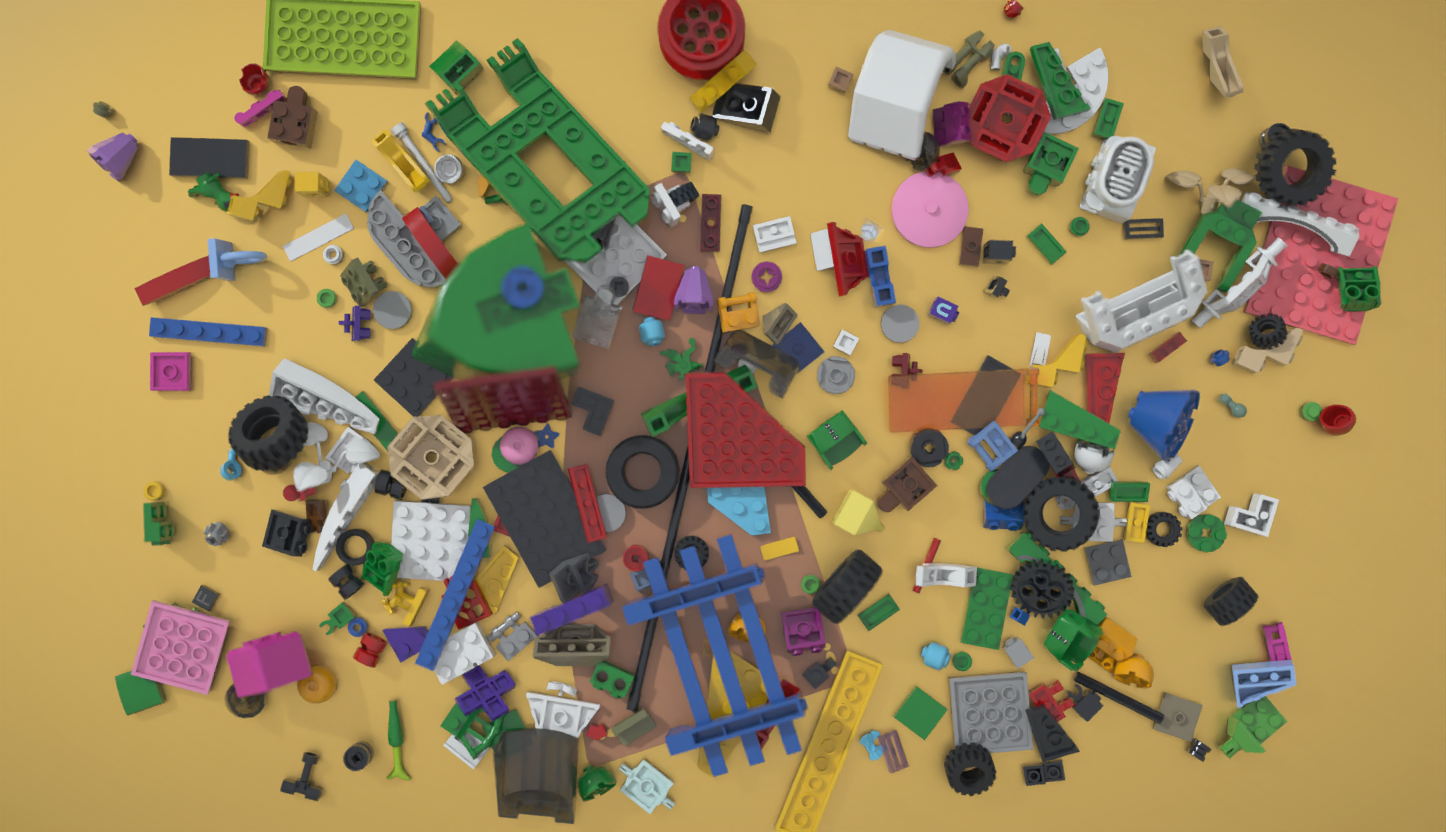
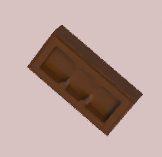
(971, 246)

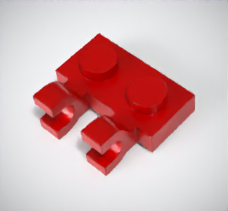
(1044, 695)

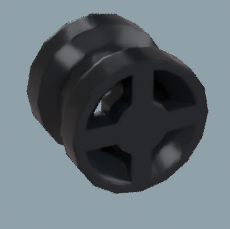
(620, 289)
(1199, 750)

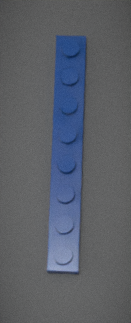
(455, 595)

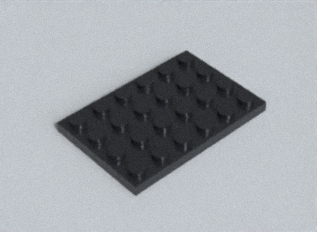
(541, 516)

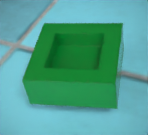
(681, 162)

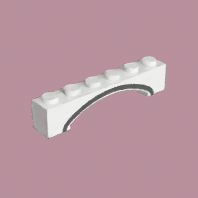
(1339, 235)

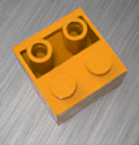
(1114, 645)

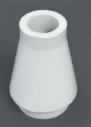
(1164, 470)

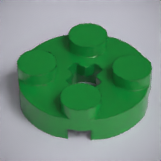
(1206, 544)

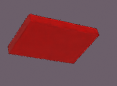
(658, 287)

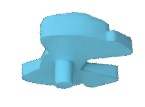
(867, 740)

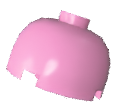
(519, 445)

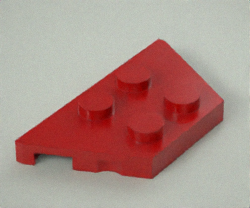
(847, 257)

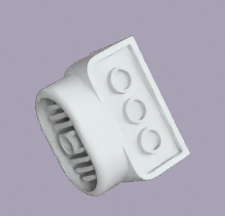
(1118, 178)

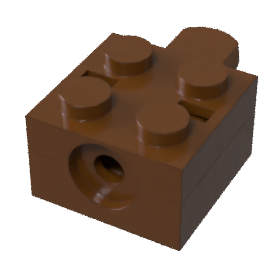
(292, 120)
(904, 485)

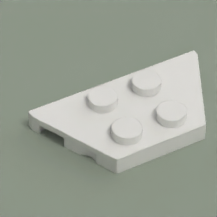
(561, 713)

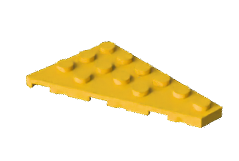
(719, 705)

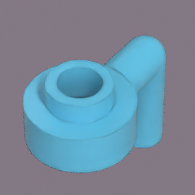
(232, 465)

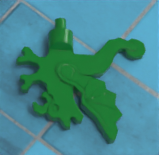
(684, 364)

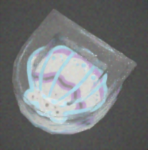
(870, 230)

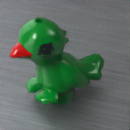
(212, 188)

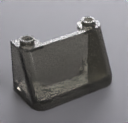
(761, 355)

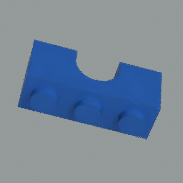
(879, 276)

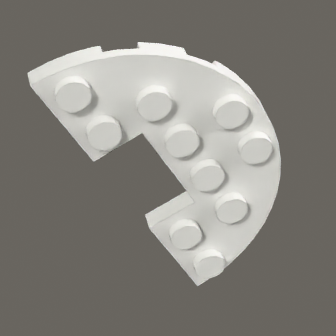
(1091, 78)

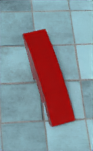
(173, 281)

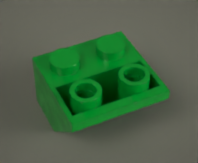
(456, 65)

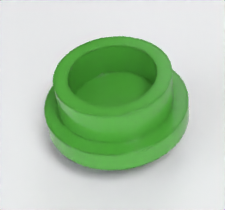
(1311, 411)
(810, 584)

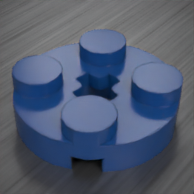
(514, 279)

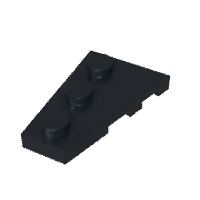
(1049, 735)

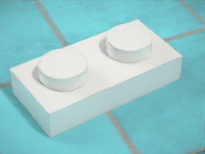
(1100, 481)

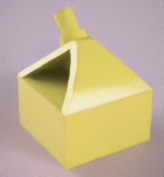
(857, 515)

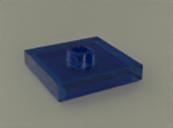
(800, 345)

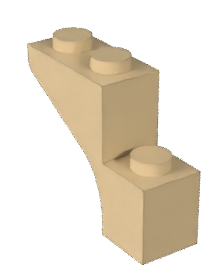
(1222, 68)
(1253, 360)

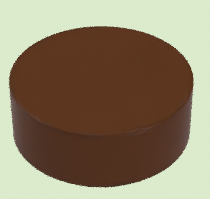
(1328, 271)

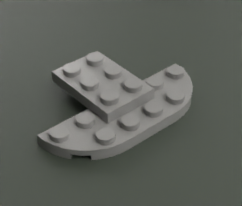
(400, 245)

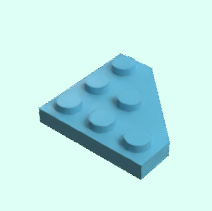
(743, 506)

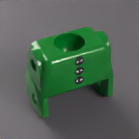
(836, 439)
(1073, 639)

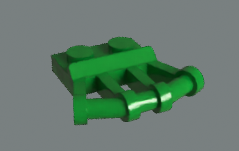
(459, 725)

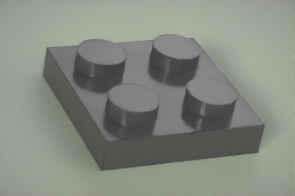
(1107, 562)

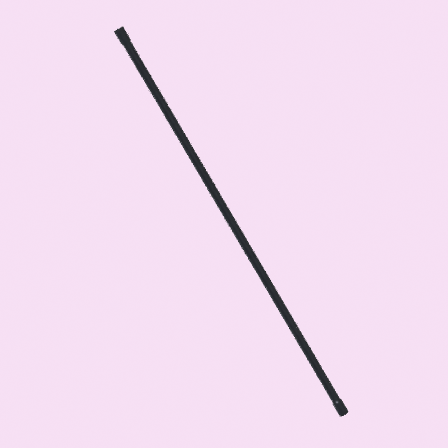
(635, 694)

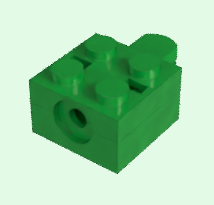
(1047, 163)

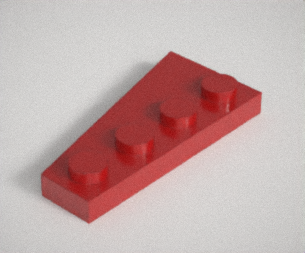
(1101, 382)

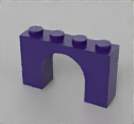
(572, 610)

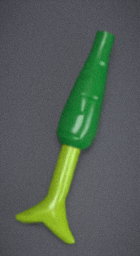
(395, 740)

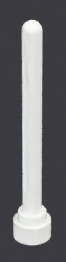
(400, 131)

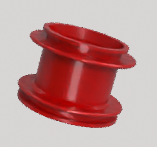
(698, 64)

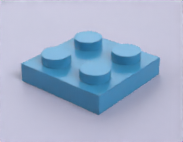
(360, 185)

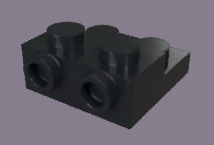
(287, 533)

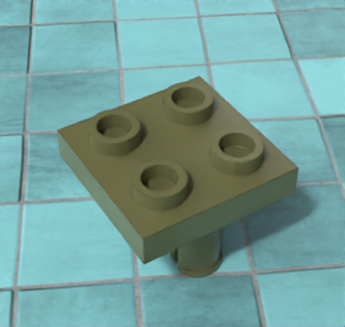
(359, 283)

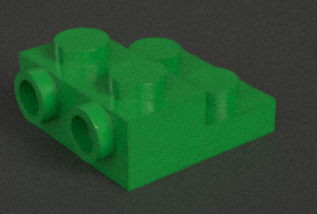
(155, 527)

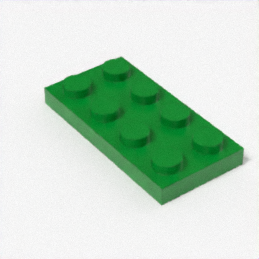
(986, 609)

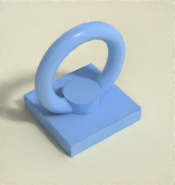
(223, 259)

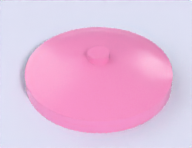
(929, 209)

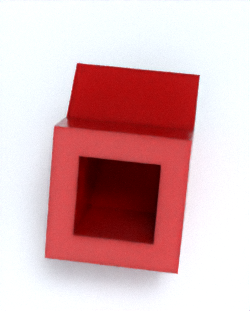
(597, 731)

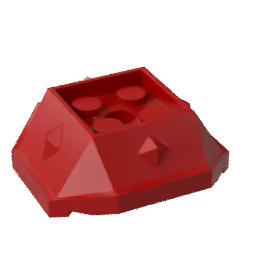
(1029, 119)

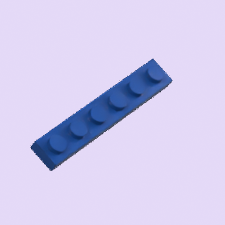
(207, 331)

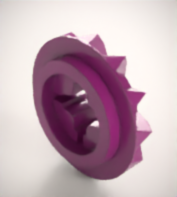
(773, 270)

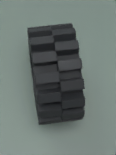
(1265, 323)
(1173, 535)
(691, 541)

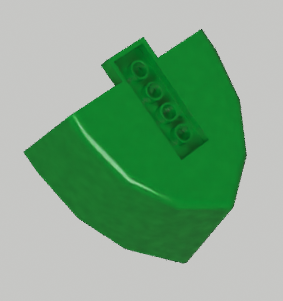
(480, 333)

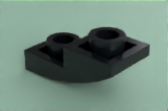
(1044, 772)

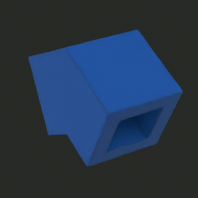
(1023, 617)

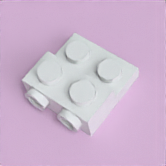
(1192, 493)

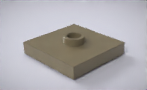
(1179, 716)

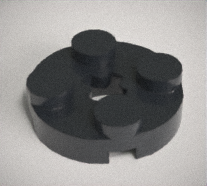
(932, 437)

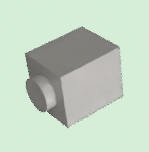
(1017, 652)

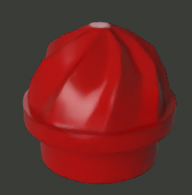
(1013, 9)

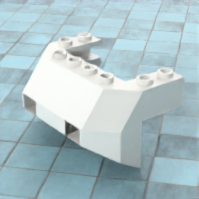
(1144, 309)

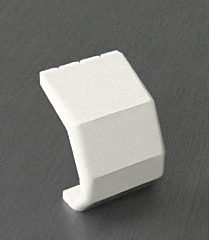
(897, 92)

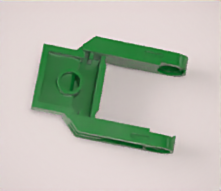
(1234, 225)

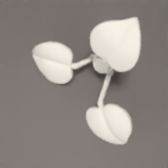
(309, 475)

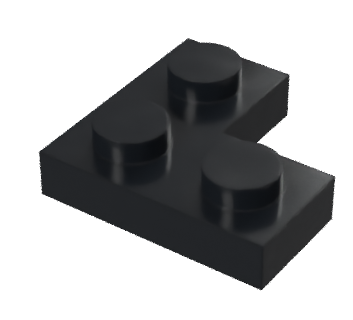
(598, 407)

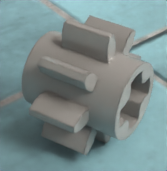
(216, 534)

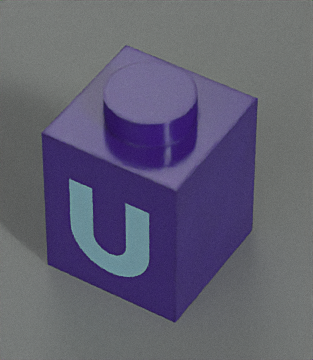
(943, 311)

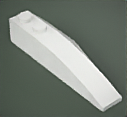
(320, 397)
(345, 508)

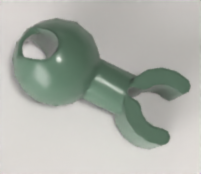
(1238, 410)

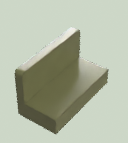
(633, 726)

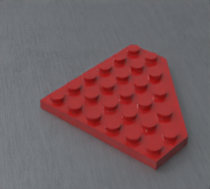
(736, 438)

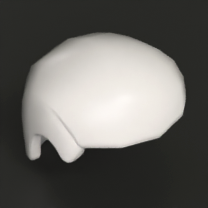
(448, 168)

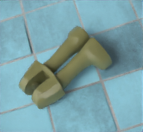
(960, 76)

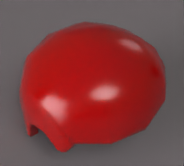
(254, 79)

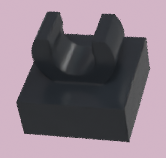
(996, 287)

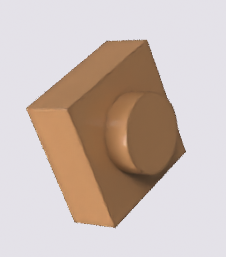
(840, 79)
(1207, 267)

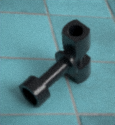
(303, 785)

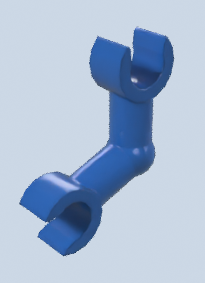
(427, 133)

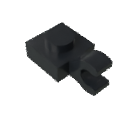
(818, 673)

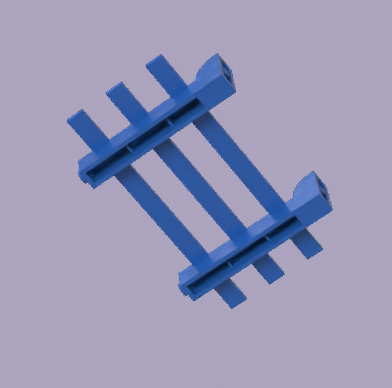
(743, 721)

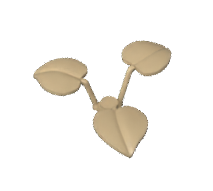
(1216, 194)

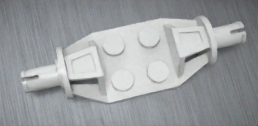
(1246, 289)

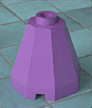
(115, 154)
(694, 292)

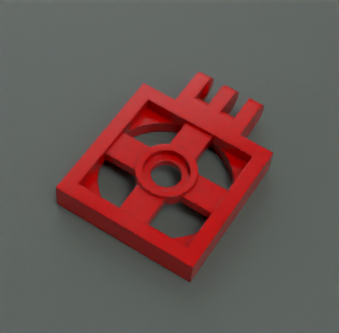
(479, 599)

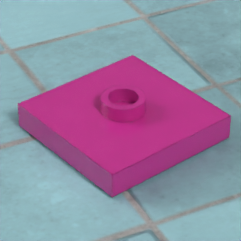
(170, 371)

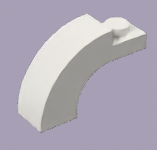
(946, 574)

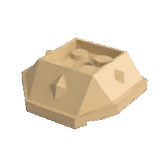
(428, 436)

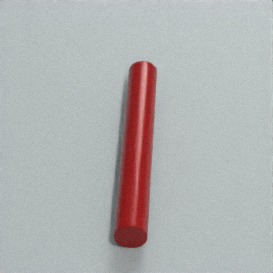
(929, 559)

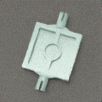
(646, 786)

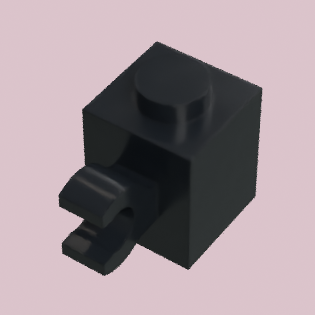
(1086, 703)

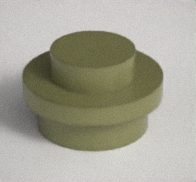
(101, 109)

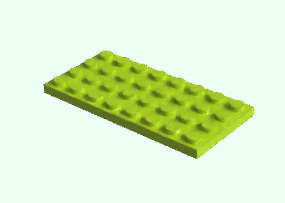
(342, 37)

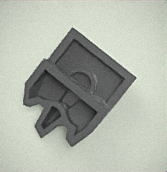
(574, 576)

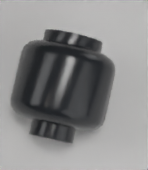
(704, 126)

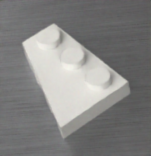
(688, 140)

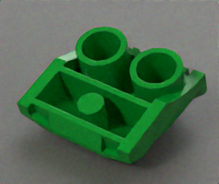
(1359, 288)
(382, 566)

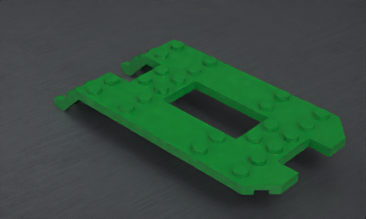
(541, 113)

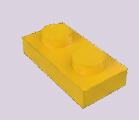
(1137, 522)

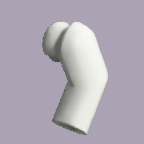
(997, 54)

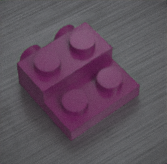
(952, 124)
(803, 631)

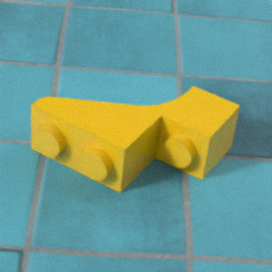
(723, 81)
(400, 161)
(270, 195)
(1068, 360)

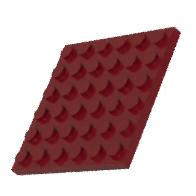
(504, 399)

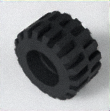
(1231, 601)
(970, 781)

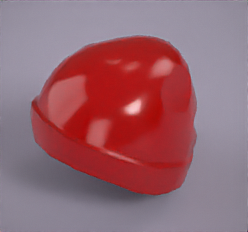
(1337, 420)

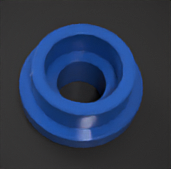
(1220, 357)
(363, 627)

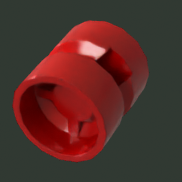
(634, 557)
(370, 648)

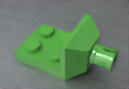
(1251, 727)

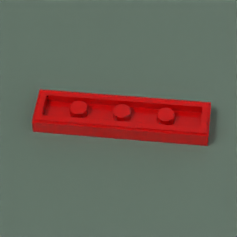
(587, 503)

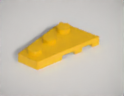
(496, 577)

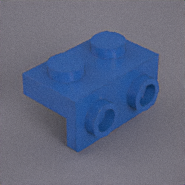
(1003, 519)

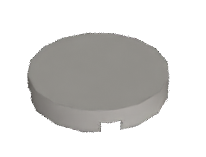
(392, 310)
(900, 323)
(835, 375)
(611, 511)

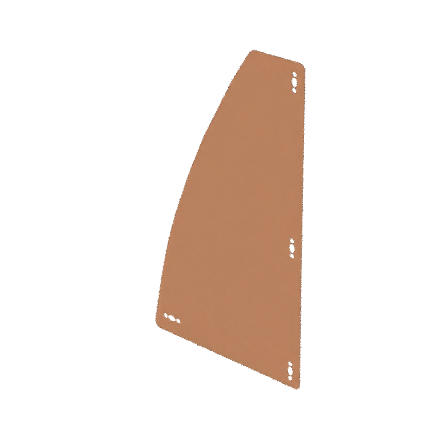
(637, 382)

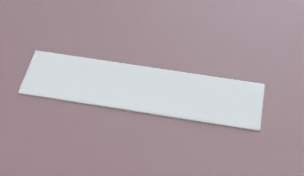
(318, 237)

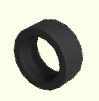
(341, 542)

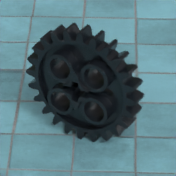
(1042, 588)

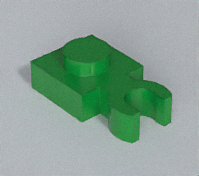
(339, 617)

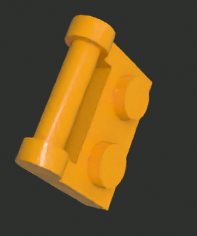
(740, 318)

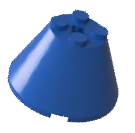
(1164, 419)

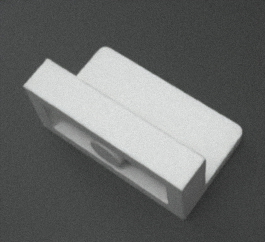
(822, 250)

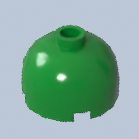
(594, 782)

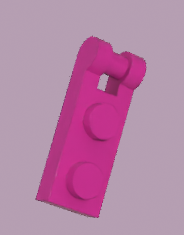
(259, 109)
(1277, 647)

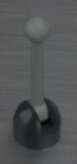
(1019, 438)

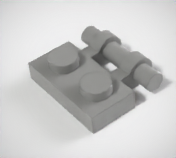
(516, 640)

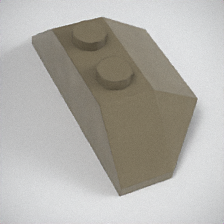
(573, 645)

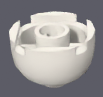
(1093, 457)

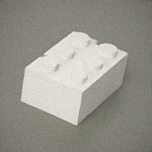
(463, 652)

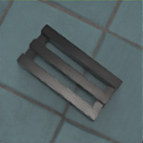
(1160, 228)

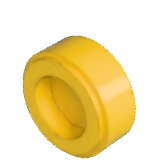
(154, 491)

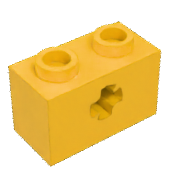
(311, 184)

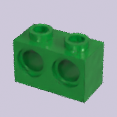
(614, 673)

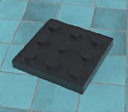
(410, 381)

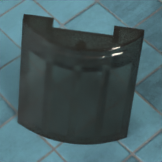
(536, 774)

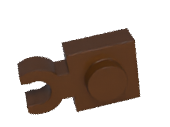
(316, 512)

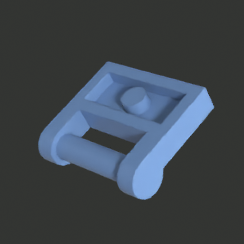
(998, 443)

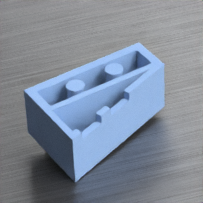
(1260, 679)

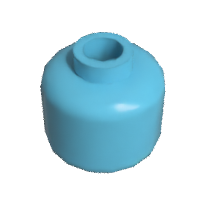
(651, 332)
(936, 656)

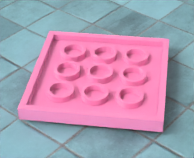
(180, 647)

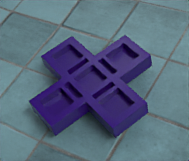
(485, 693)

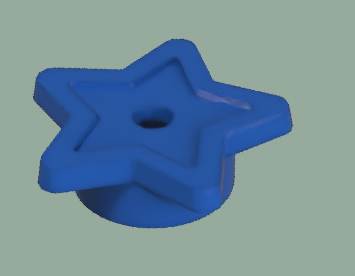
(551, 436)

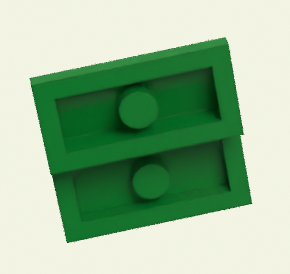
(138, 693)

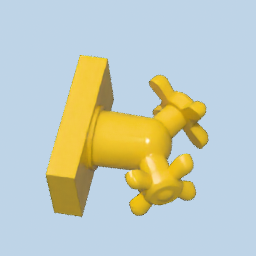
(406, 601)

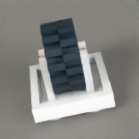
(673, 201)

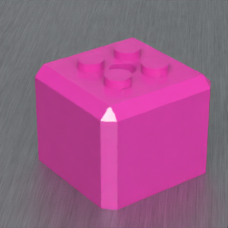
(268, 663)

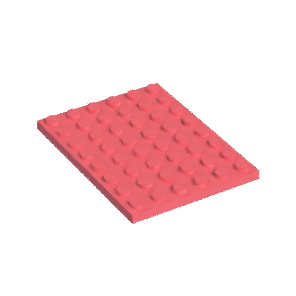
(1296, 287)

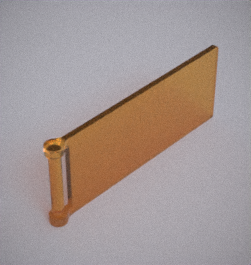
(960, 400)

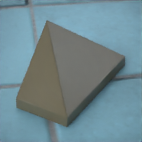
(778, 322)

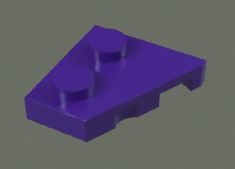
(406, 640)

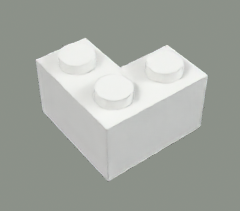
(1255, 519)

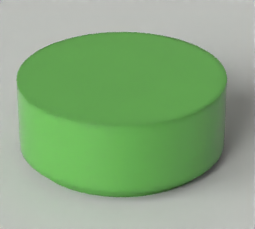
(326, 298)

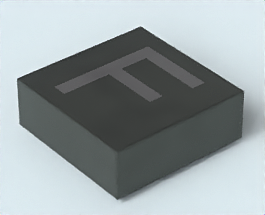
(205, 598)

